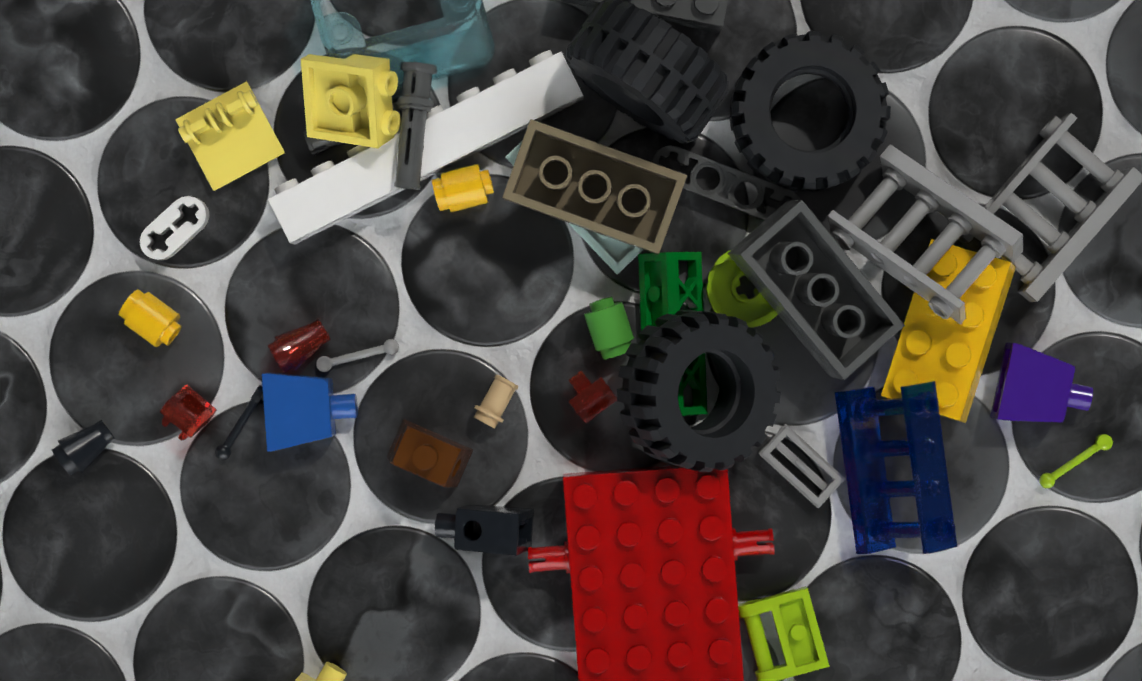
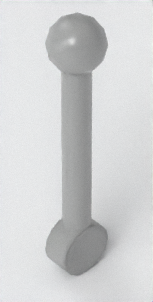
(326, 363)

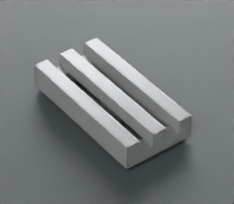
(775, 442)

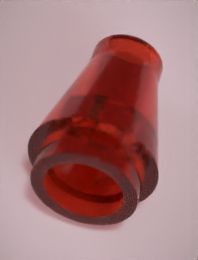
(298, 345)

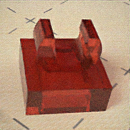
(591, 397)
(187, 412)

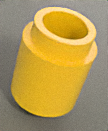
(462, 188)
(150, 318)

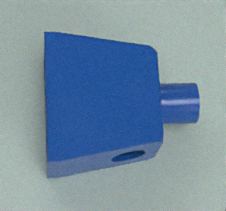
(302, 409)

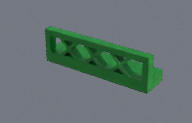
(664, 294)

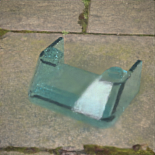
(452, 43)

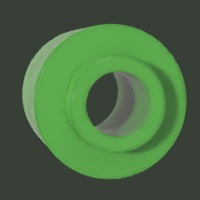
(609, 327)

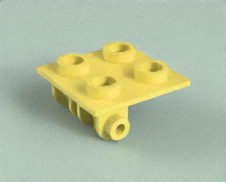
(230, 136)

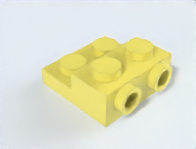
(350, 99)

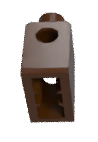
(429, 455)

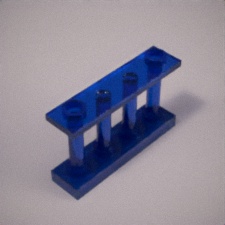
(866, 470)

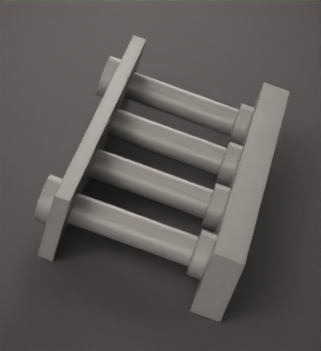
(930, 195)
(1090, 215)

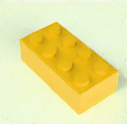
(943, 348)

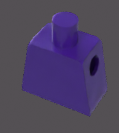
(1036, 387)

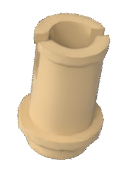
(495, 401)

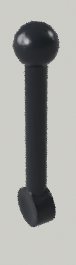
(223, 451)

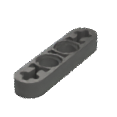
(728, 181)

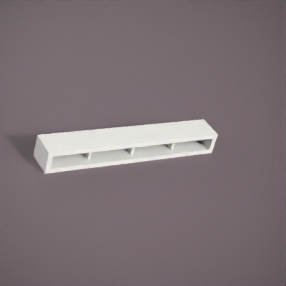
(449, 137)

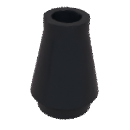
(81, 448)

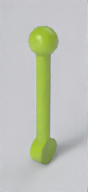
(1102, 442)

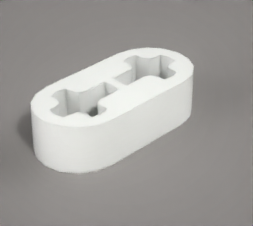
(167, 221)

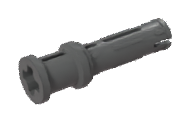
(414, 105)

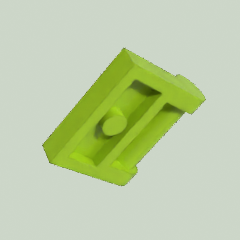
(796, 632)

